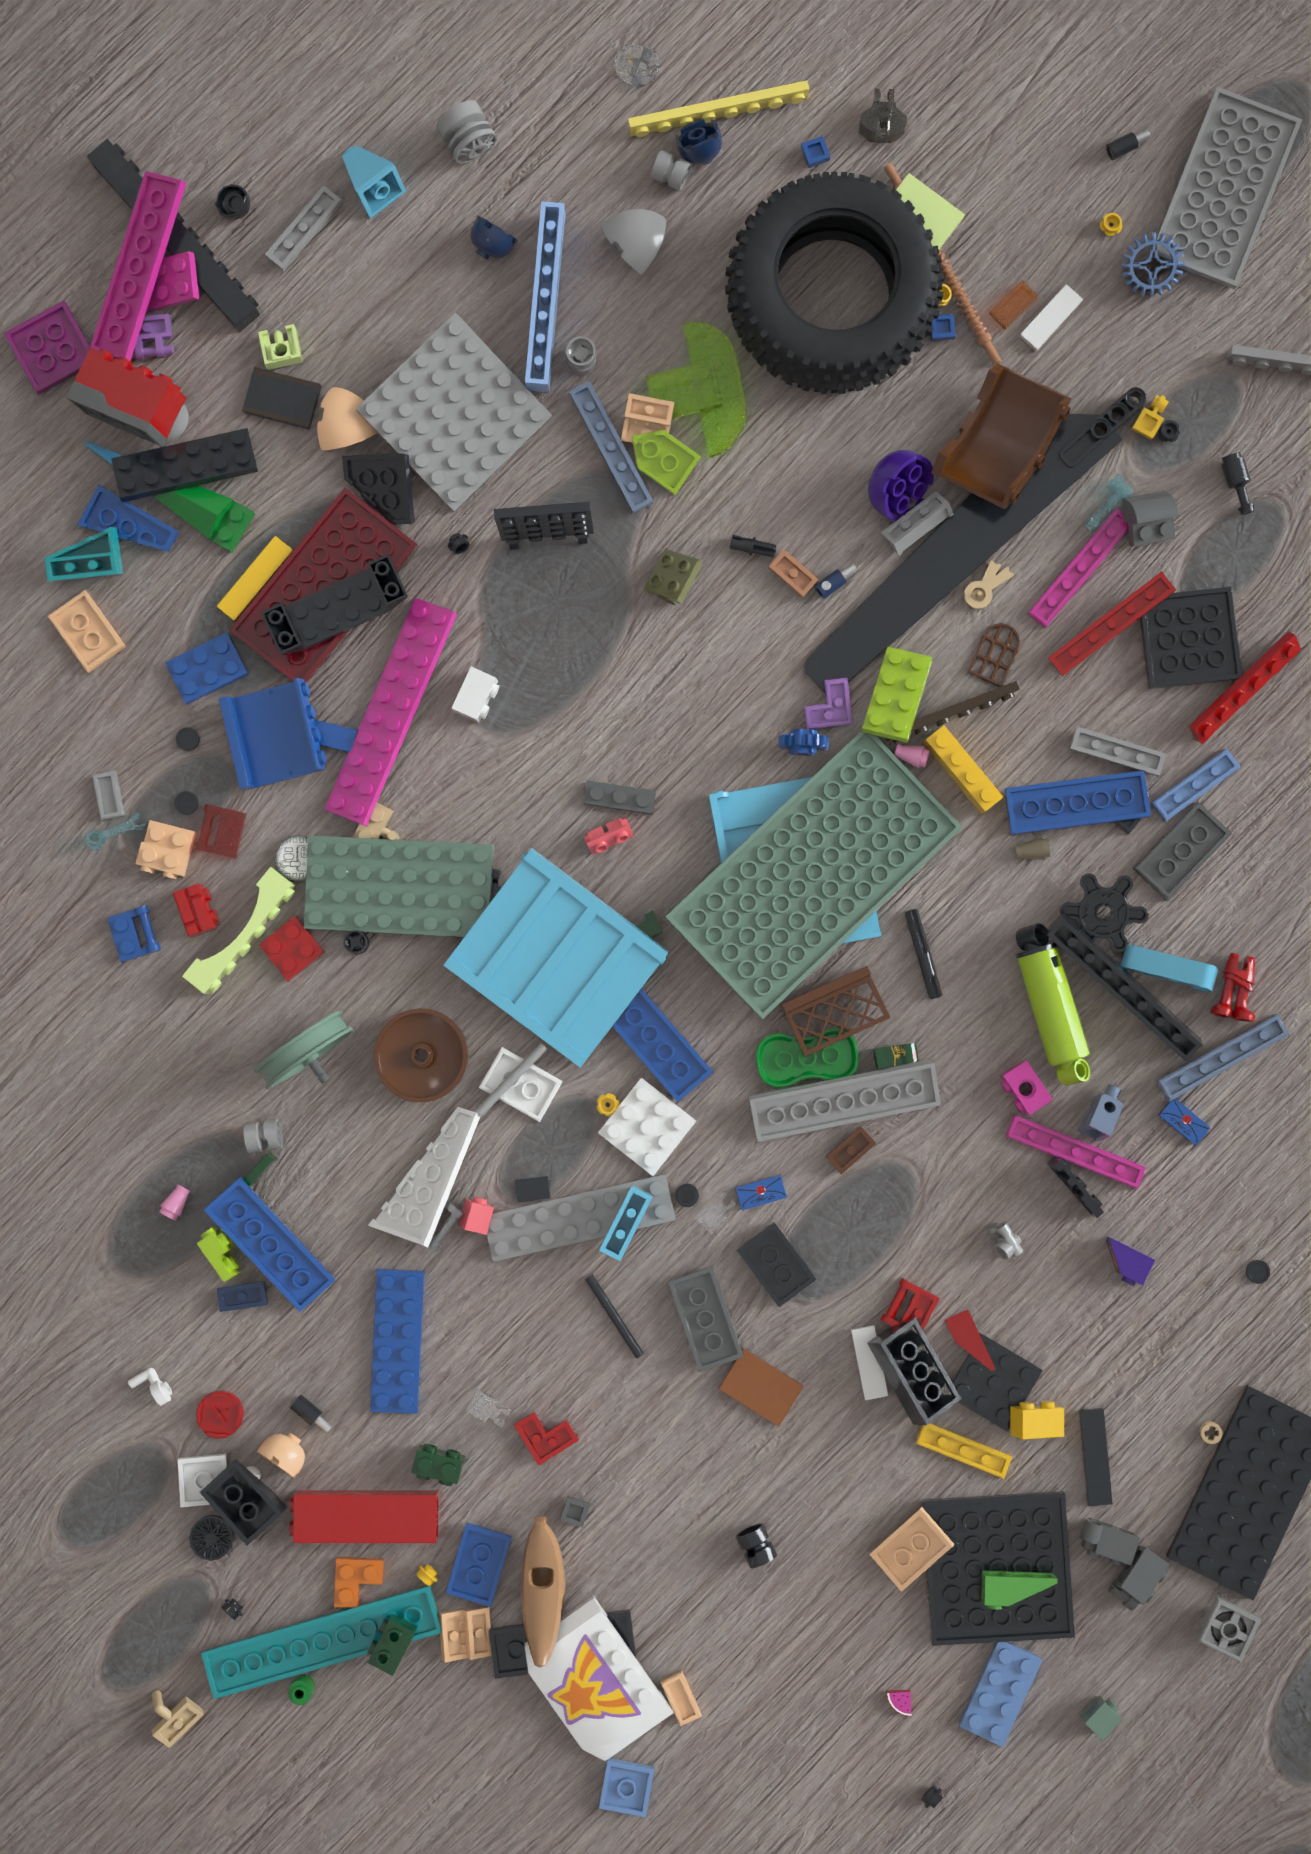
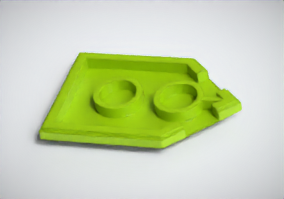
(664, 458)

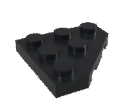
(383, 483)

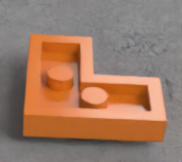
(351, 1573)

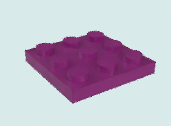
(49, 347)

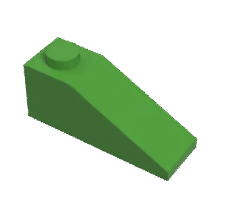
(1008, 1587)

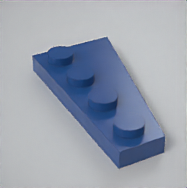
(132, 523)

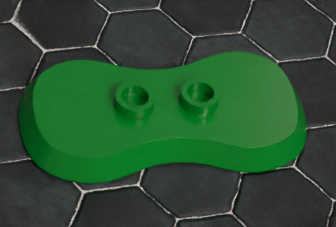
(783, 1062)

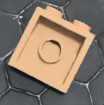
(165, 849)

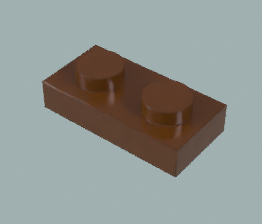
(850, 1150)

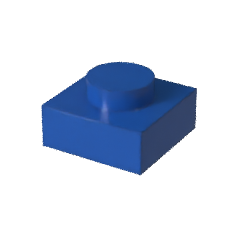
(815, 152)
(943, 328)

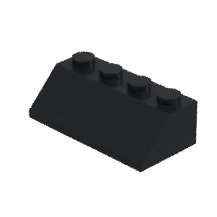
(914, 1371)

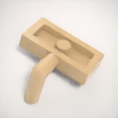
(376, 825)
(176, 1721)

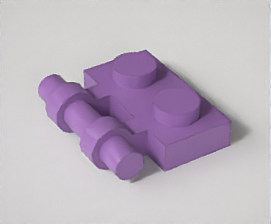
(156, 329)

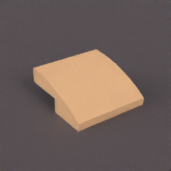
(645, 416)
(465, 1633)

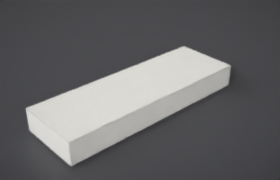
(1051, 318)
(870, 1371)

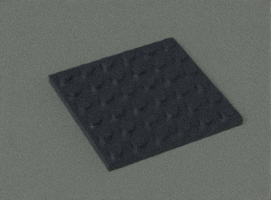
(999, 1535)

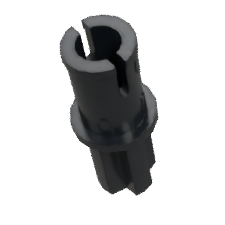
(752, 546)

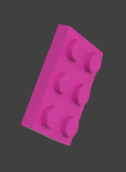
(175, 282)

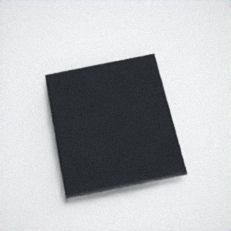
(532, 1189)

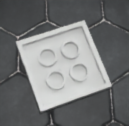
(647, 1126)

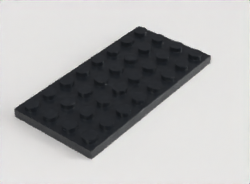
(1247, 1494)

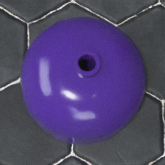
(898, 474)

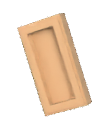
(681, 1698)

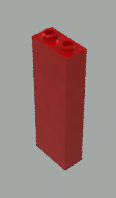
(364, 1516)

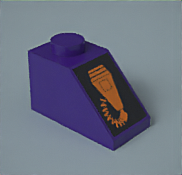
(1129, 1262)

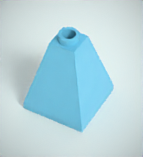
(373, 179)

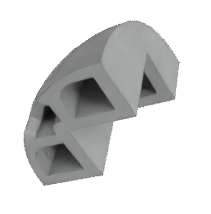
(637, 235)

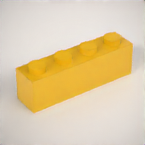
(962, 769)

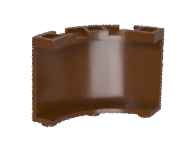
(1003, 437)

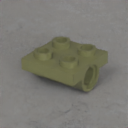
(673, 576)

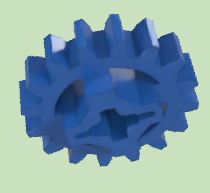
(803, 742)

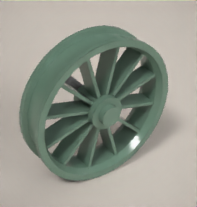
(304, 1051)

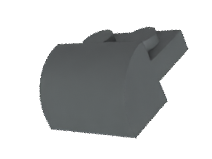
(1150, 517)

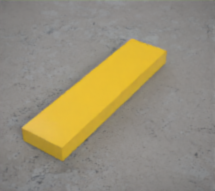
(255, 578)
(964, 1449)

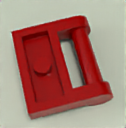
(919, 1307)

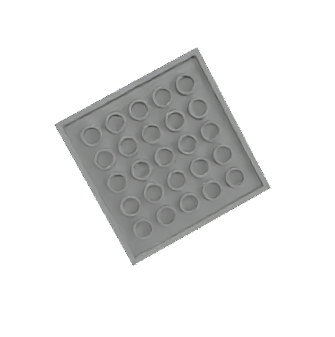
(454, 412)

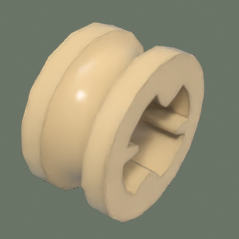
(1216, 1437)

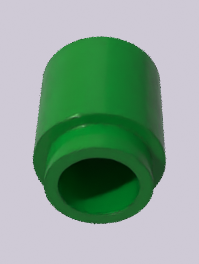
(304, 1683)

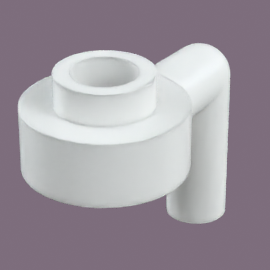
(159, 1390)

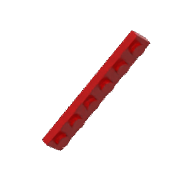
(1112, 624)
(1245, 687)

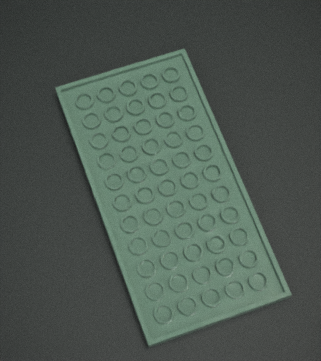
(813, 873)

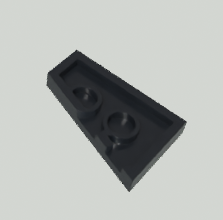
(1076, 1186)

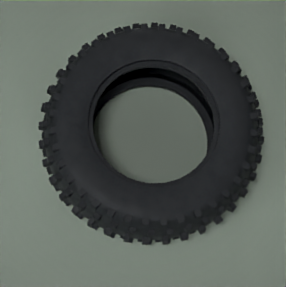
(848, 212)

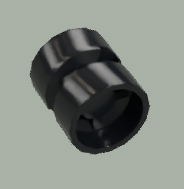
(757, 1548)

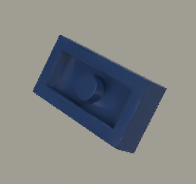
(242, 1296)

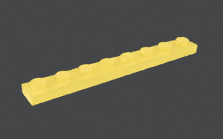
(725, 107)

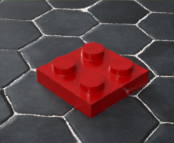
(291, 948)

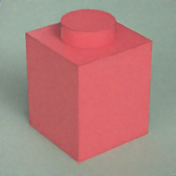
(476, 1215)

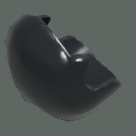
(233, 202)

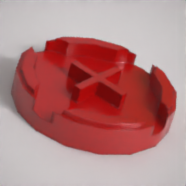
(220, 1414)

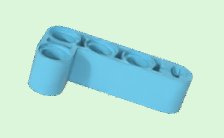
(1170, 967)

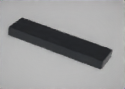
(1095, 1457)

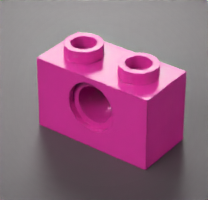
(1037, 1096)

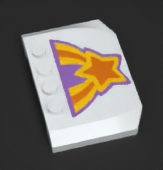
(598, 1683)

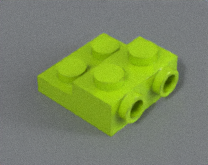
(215, 1246)

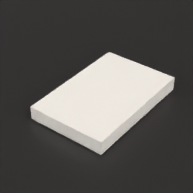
(530, 1093)

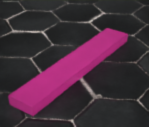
(1079, 569)
(1075, 1151)

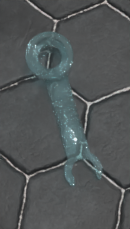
(1120, 490)
(111, 832)

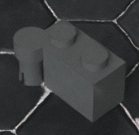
(1140, 1578)

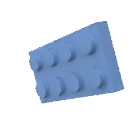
(1000, 1692)

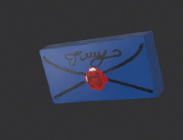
(1184, 1121)
(761, 1192)

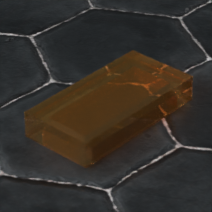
(1013, 305)

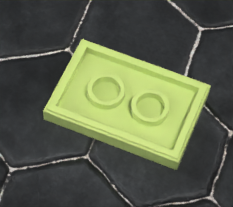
(937, 212)

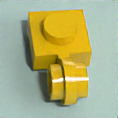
(1150, 421)

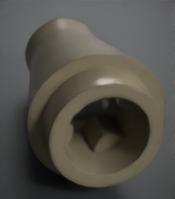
(1034, 849)

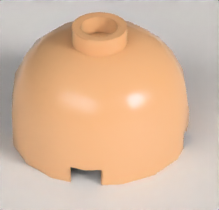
(283, 1452)

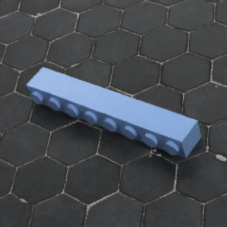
(545, 297)

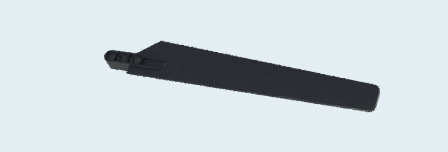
(963, 545)

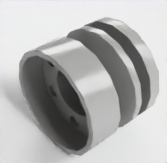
(466, 132)

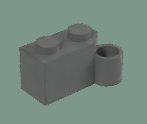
(1109, 1541)

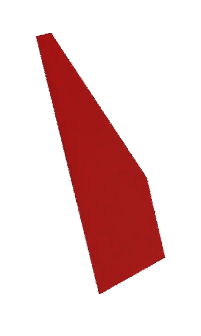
(967, 1336)

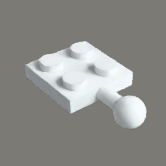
(197, 1473)

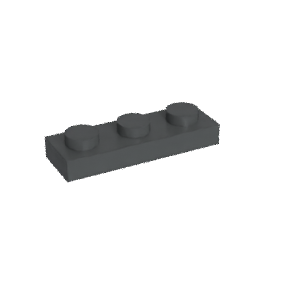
(620, 797)

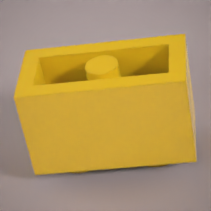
(1037, 1421)

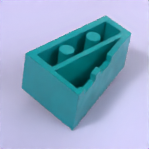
(89, 558)

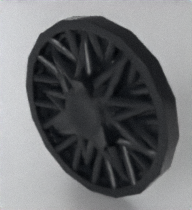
(211, 1538)

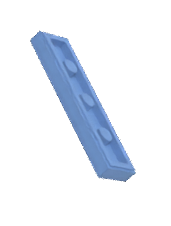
(1195, 785)

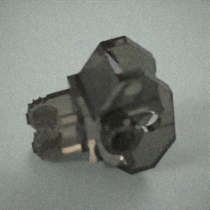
(882, 119)

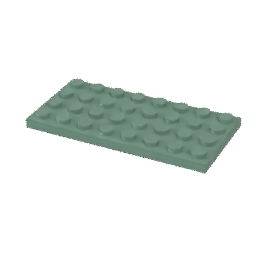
(396, 885)

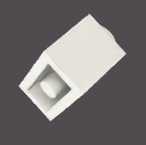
(475, 695)

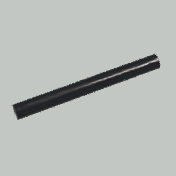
(614, 1316)

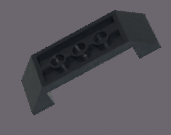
(336, 608)

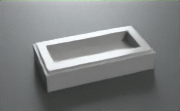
(108, 795)

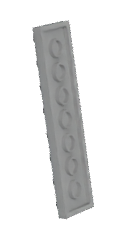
(845, 1100)
(572, 1218)

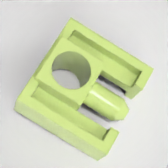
(271, 351)

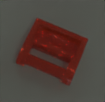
(228, 831)

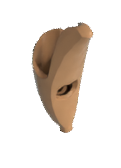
(542, 1591)

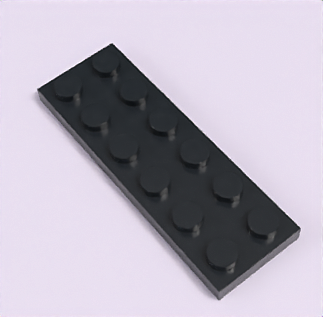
(184, 465)
(509, 1645)

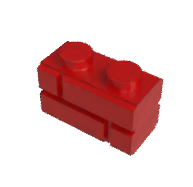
(196, 910)

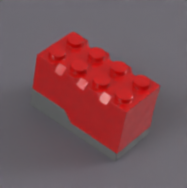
(126, 396)

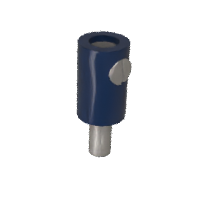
(834, 581)

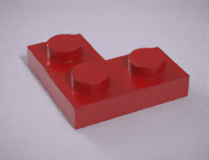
(545, 1443)

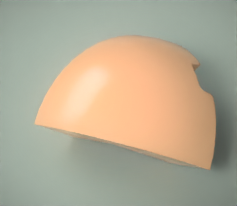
(341, 422)

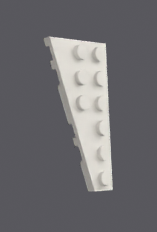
(426, 1187)

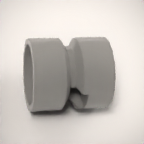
(671, 170)
(581, 355)
(261, 1136)

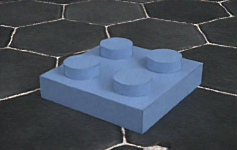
(626, 1787)

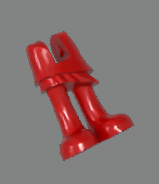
(1244, 980)

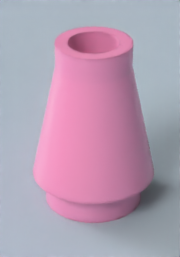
(914, 755)
(174, 1203)

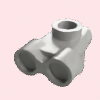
(1008, 1242)

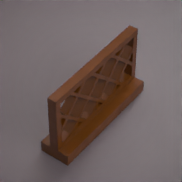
(827, 992)

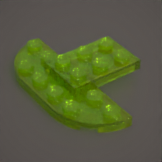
(706, 386)

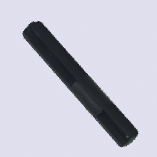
(923, 954)

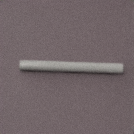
(511, 1079)

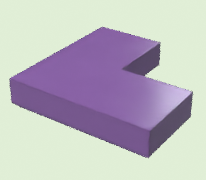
(835, 710)

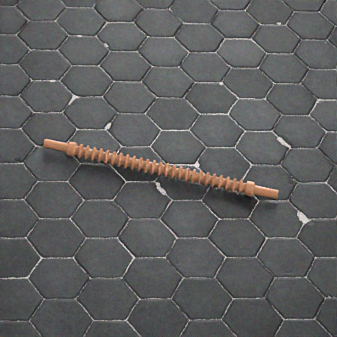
(984, 339)

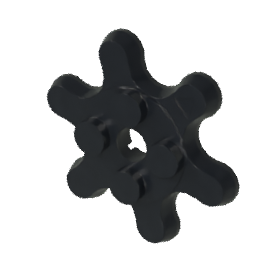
(1120, 910)

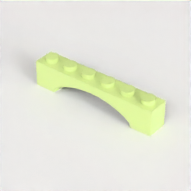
(273, 891)

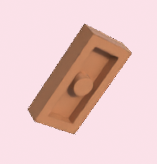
(793, 573)

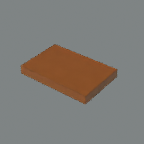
(761, 1387)

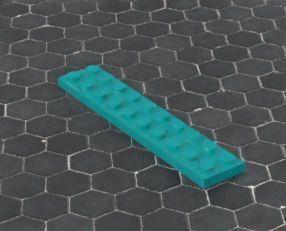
(314, 1642)

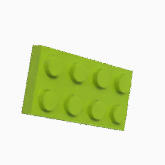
(897, 694)

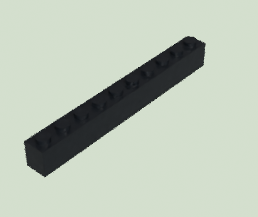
(211, 275)

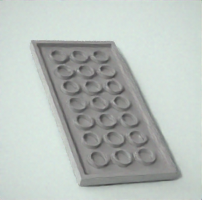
(1227, 186)

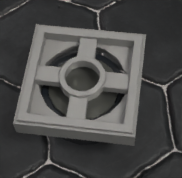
(1225, 1625)

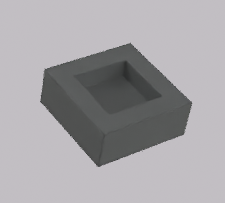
(575, 1511)

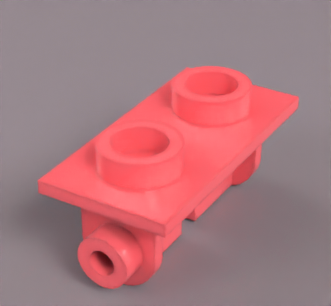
(618, 832)

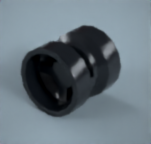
(354, 939)

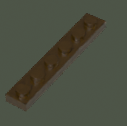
(963, 708)

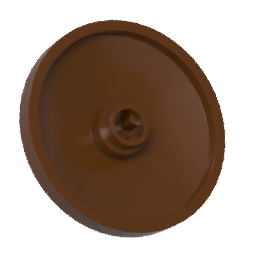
(420, 1055)

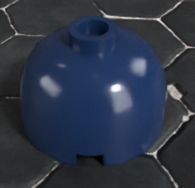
(699, 142)
(490, 239)

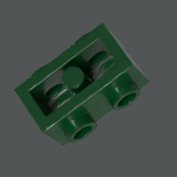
(438, 1464)
(392, 1644)

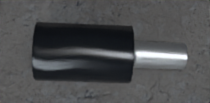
(1125, 144)
(309, 1413)

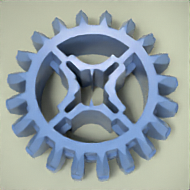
(1152, 279)

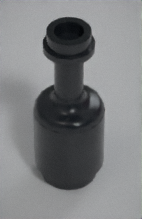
(1237, 477)

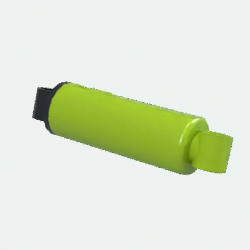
(1052, 1004)

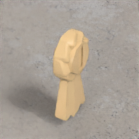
(979, 593)

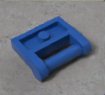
(127, 937)

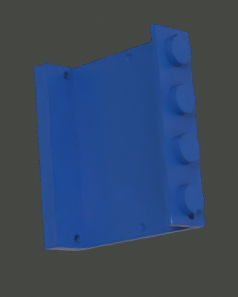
(272, 734)

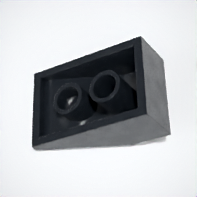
(243, 1501)

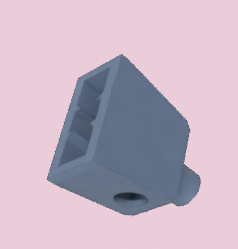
(1102, 1114)

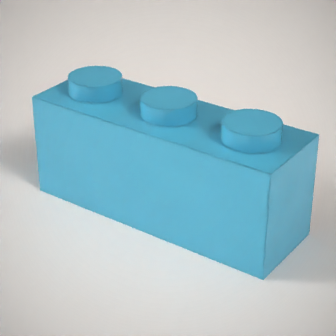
(626, 1222)

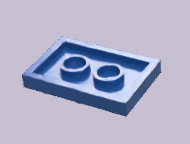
(206, 668)
(478, 1564)

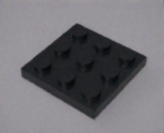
(995, 1391)

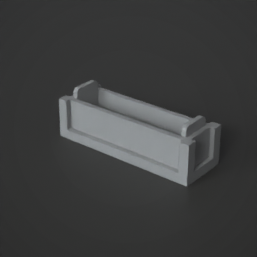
(917, 522)

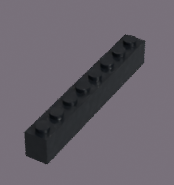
(1124, 987)

